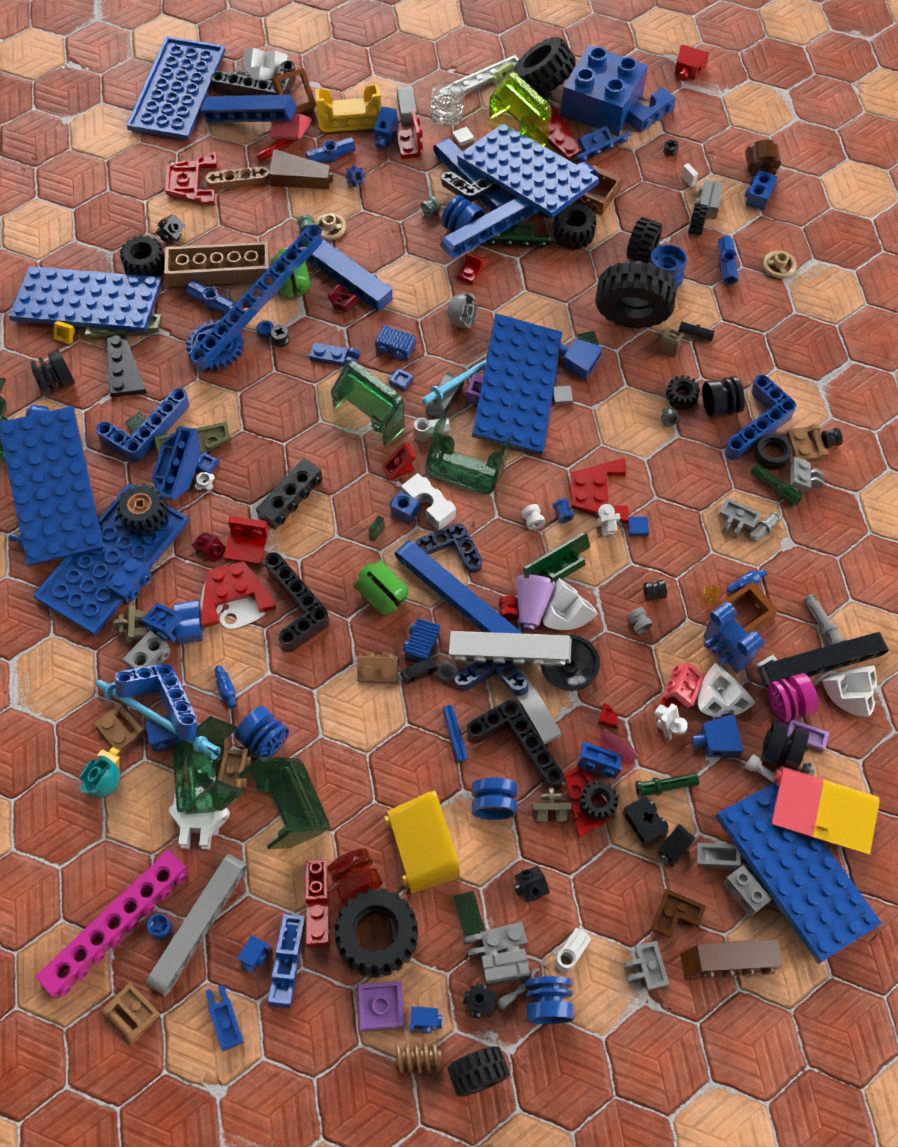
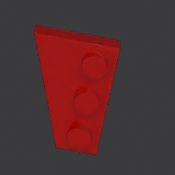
(575, 782)

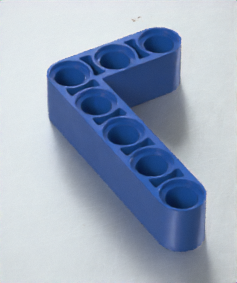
(780, 411)
(165, 415)
(163, 680)

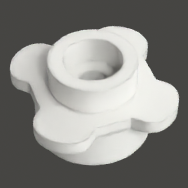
(204, 476)

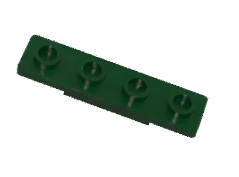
(519, 234)
(561, 560)

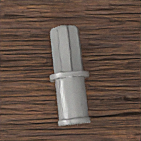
(765, 527)

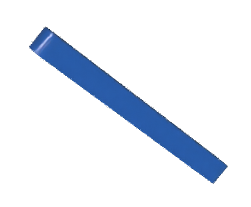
(492, 223)
(256, 304)

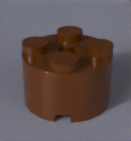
(763, 157)

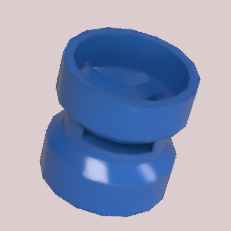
(158, 922)

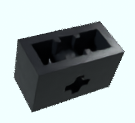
(646, 832)

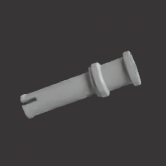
(828, 629)

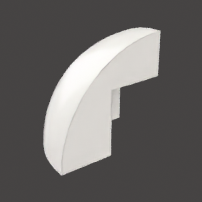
(263, 64)
(567, 609)
(853, 690)
(722, 694)

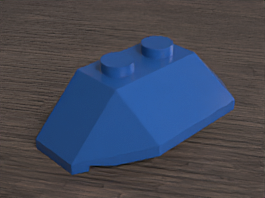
(177, 463)

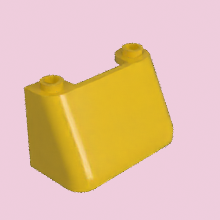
(348, 113)
(423, 843)

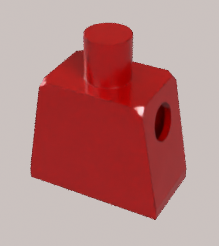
(690, 62)

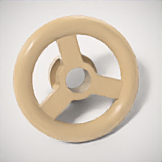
(329, 223)
(780, 260)

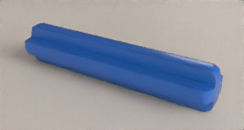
(455, 734)

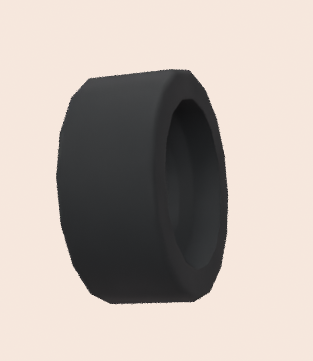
(776, 440)

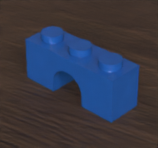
(660, 104)

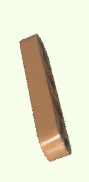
(238, 180)

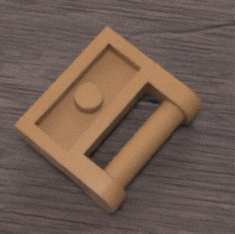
(802, 446)
(116, 732)
(136, 1007)

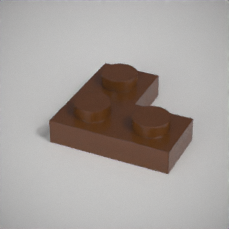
(675, 907)

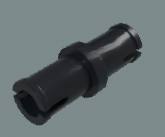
(696, 331)

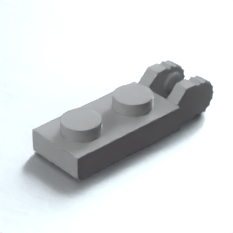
(498, 939)

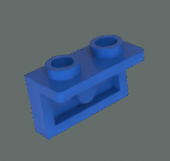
(129, 579)
(599, 760)

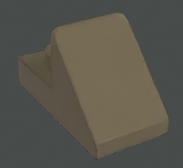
(670, 342)

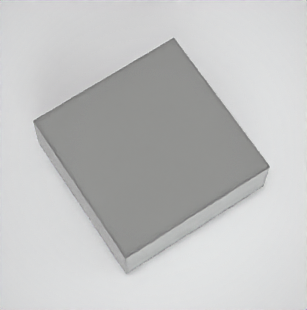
(562, 395)

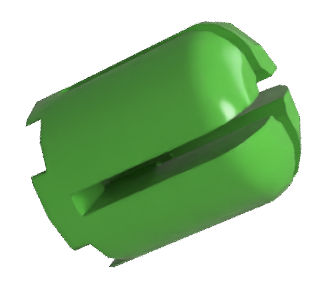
(300, 276)
(388, 580)

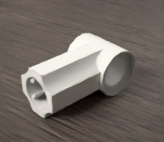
(428, 428)
(572, 949)

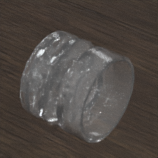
(447, 104)

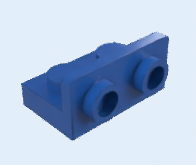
(162, 621)

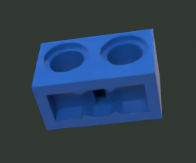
(761, 189)

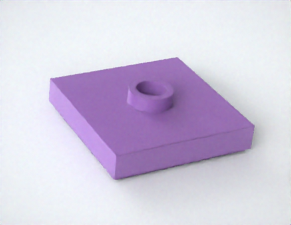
(380, 1006)

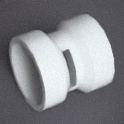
(533, 517)

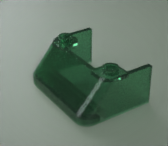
(372, 398)
(462, 469)
(195, 772)
(294, 798)

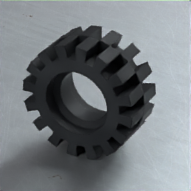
(698, 219)
(685, 384)
(590, 809)

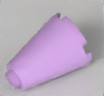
(533, 598)

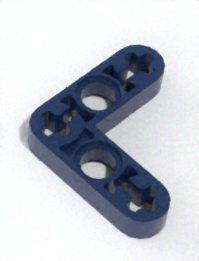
(457, 541)
(497, 669)

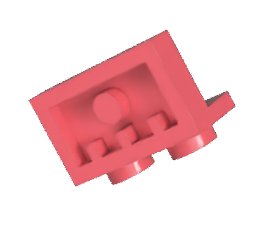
(684, 684)

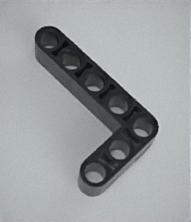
(241, 85)
(299, 598)
(521, 737)

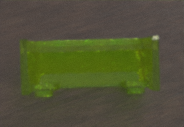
(524, 105)

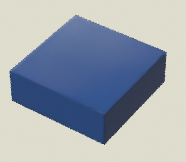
(401, 379)
(206, 463)
(638, 526)

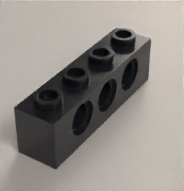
(290, 484)

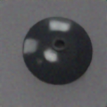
(584, 664)

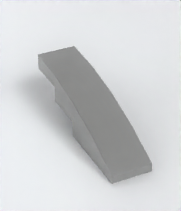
(537, 713)

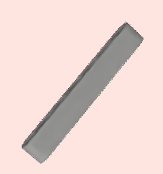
(196, 925)

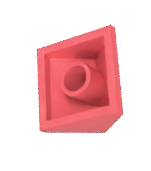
(290, 129)

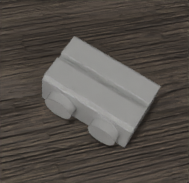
(710, 195)
(505, 966)

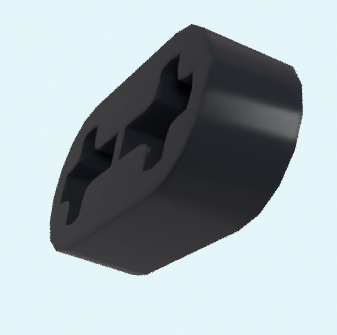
(419, 671)

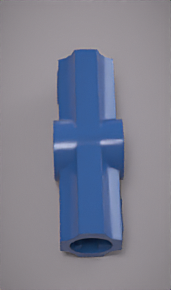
(331, 150)
(727, 260)
(209, 297)

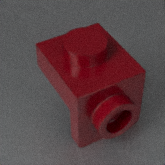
(342, 300)
(209, 545)

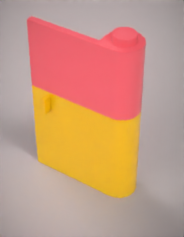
(825, 810)

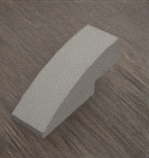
(720, 856)

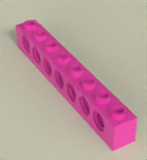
(101, 926)

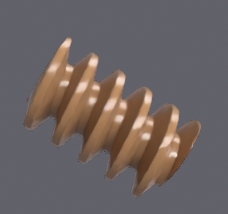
(418, 1058)

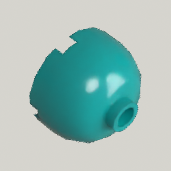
(100, 778)

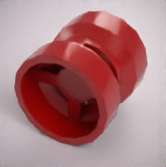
(508, 607)

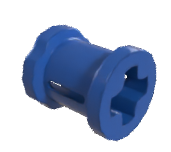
(563, 510)

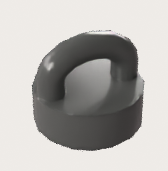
(670, 417)
(447, 670)

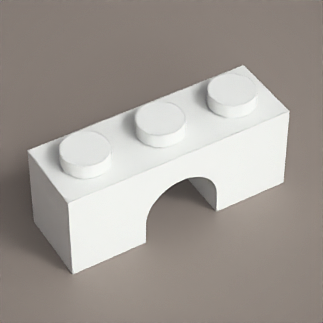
(441, 511)

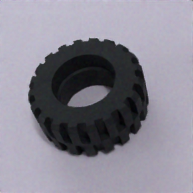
(546, 65)
(376, 903)

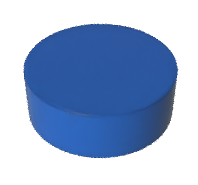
(264, 328)

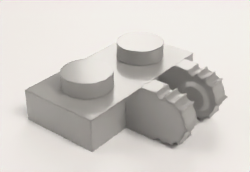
(803, 477)
(740, 515)
(651, 966)

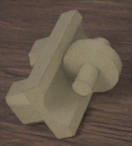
(132, 633)
(561, 808)

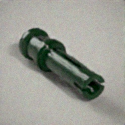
(785, 488)
(658, 786)

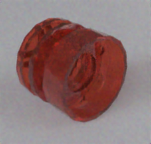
(354, 874)

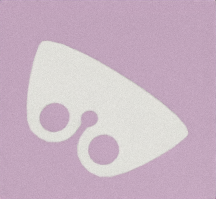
(244, 609)

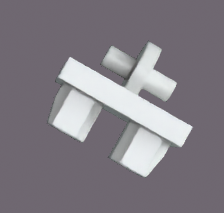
(607, 520)
(669, 721)

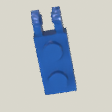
(333, 354)
(224, 1020)

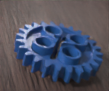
(227, 355)

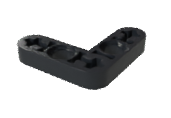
(469, 191)

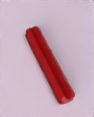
(281, 144)

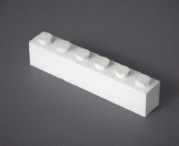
(510, 647)

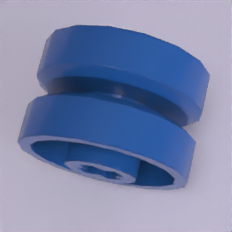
(494, 798)

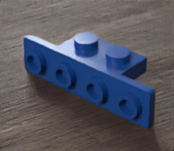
(597, 141)

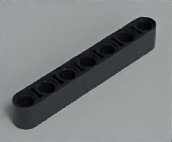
(825, 658)

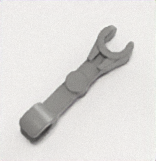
(506, 1000)

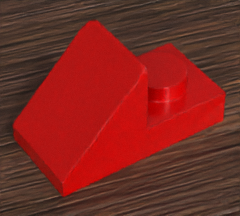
(472, 268)
(400, 462)

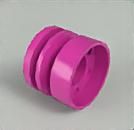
(793, 698)

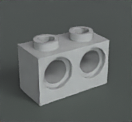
(143, 652)
(747, 891)

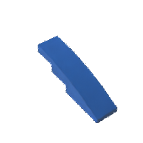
(286, 961)

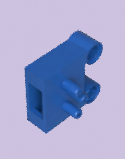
(730, 638)

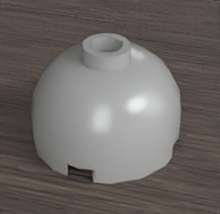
(462, 310)

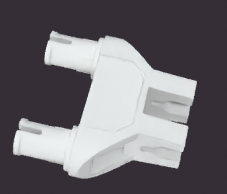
(201, 823)

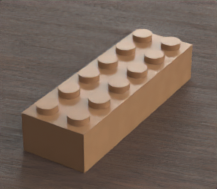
(216, 263)

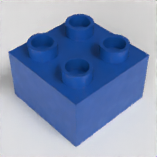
(603, 89)

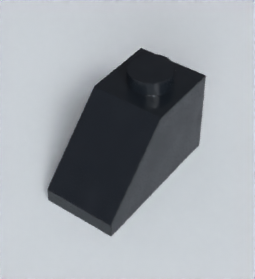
(675, 846)

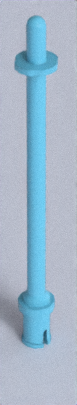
(437, 392)
(200, 743)

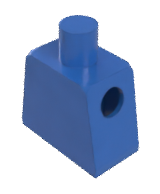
(386, 127)
(580, 357)
(719, 738)

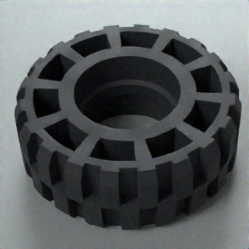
(636, 294)

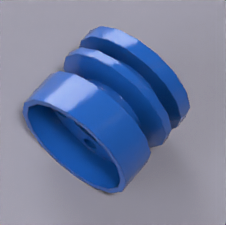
(460, 213)
(671, 259)
(262, 733)
(549, 1003)

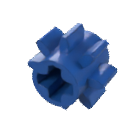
(358, 176)

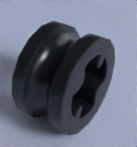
(670, 151)

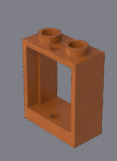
(294, 72)
(611, 182)
(759, 601)

